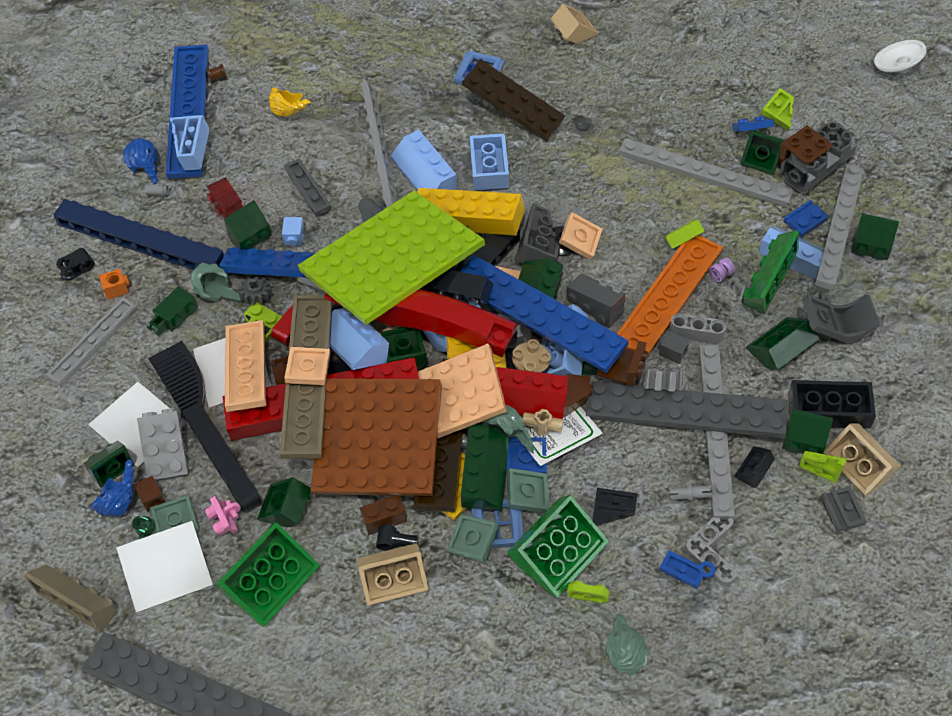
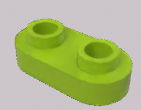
(585, 592)

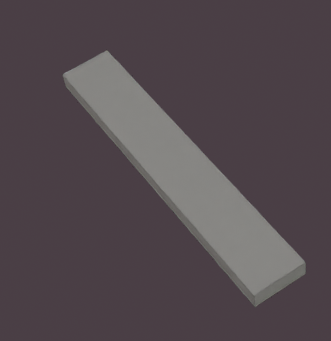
(91, 342)

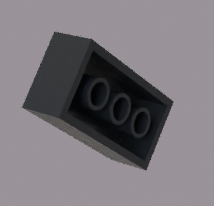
(838, 400)

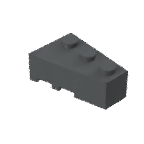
(596, 300)

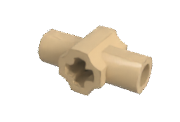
(542, 422)

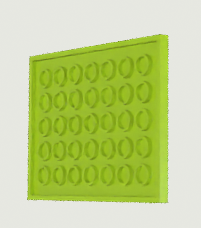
(390, 256)

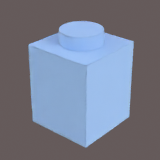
(293, 231)

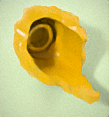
(286, 103)

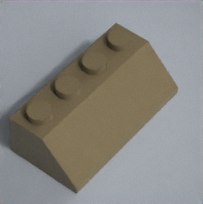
(71, 596)

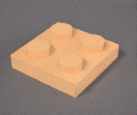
(580, 235)
(307, 366)

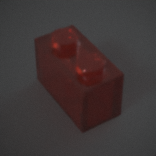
(224, 197)

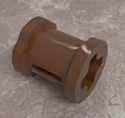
(216, 73)

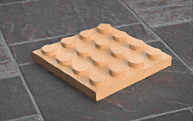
(468, 389)

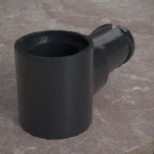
(389, 537)

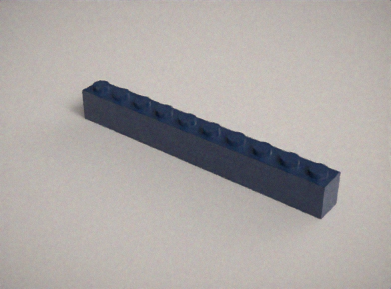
(135, 236)

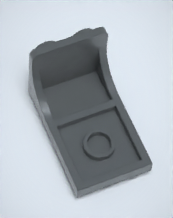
(842, 322)

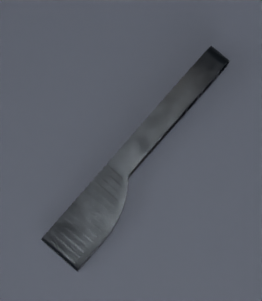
(186, 386)

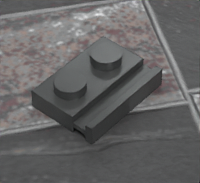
(844, 509)

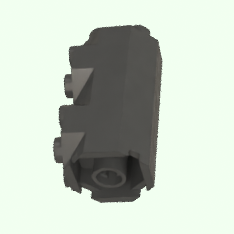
(803, 176)

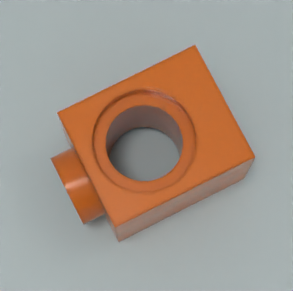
(114, 283)

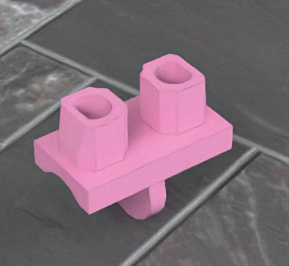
(226, 512)

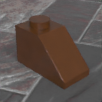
(577, 392)

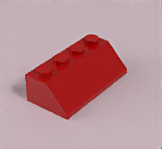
(533, 391)

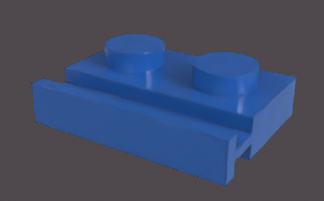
(757, 123)
(806, 218)

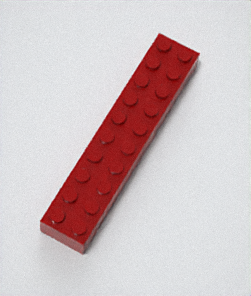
(269, 418)

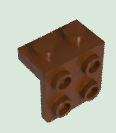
(805, 145)
(627, 365)

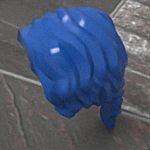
(141, 154)
(115, 495)

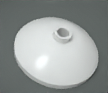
(900, 56)

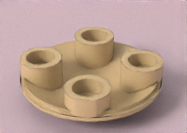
(531, 356)

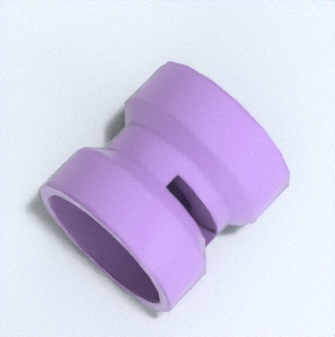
(721, 270)

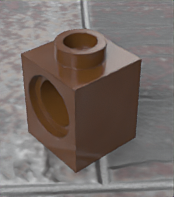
(149, 492)

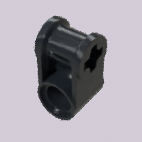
(76, 263)

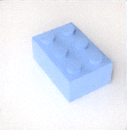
(489, 162)

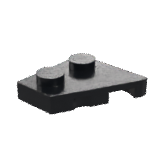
(613, 505)

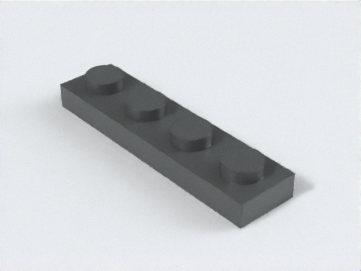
(307, 187)

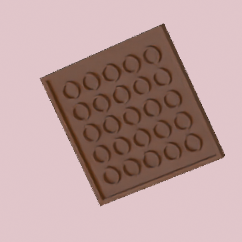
(378, 437)

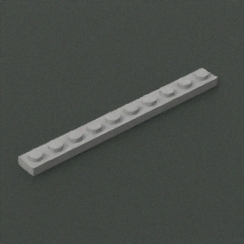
(379, 145)
(706, 172)
(839, 227)
(717, 441)

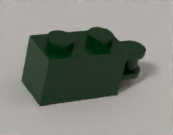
(172, 311)

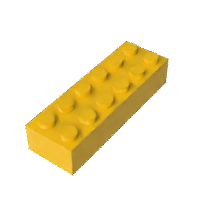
(480, 210)

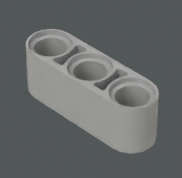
(706, 326)

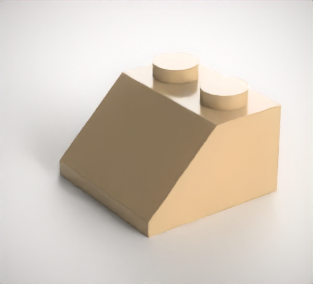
(573, 24)

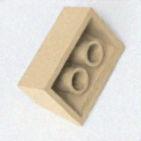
(867, 461)
(392, 574)

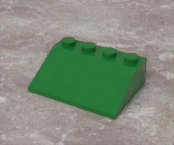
(772, 271)
(558, 545)
(267, 574)

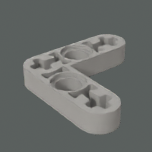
(705, 545)

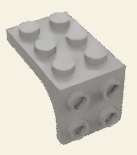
(162, 444)

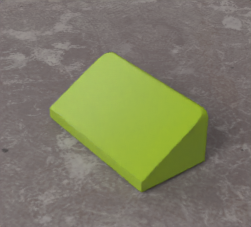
(684, 233)

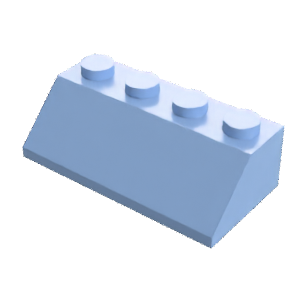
(423, 164)
(807, 258)
(355, 342)
(561, 360)

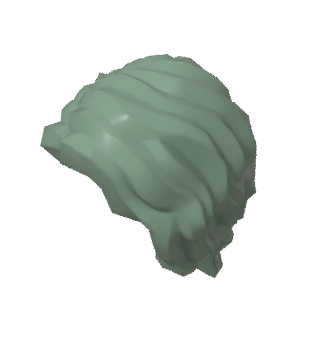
(212, 283)
(511, 425)
(626, 647)

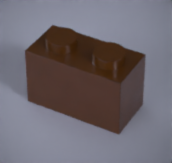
(385, 511)

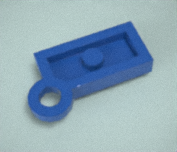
(686, 570)

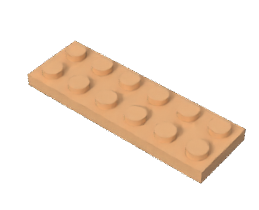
(245, 366)

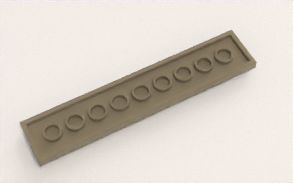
(305, 402)

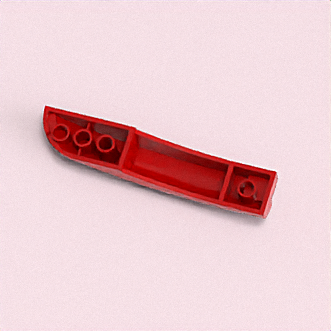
(450, 318)

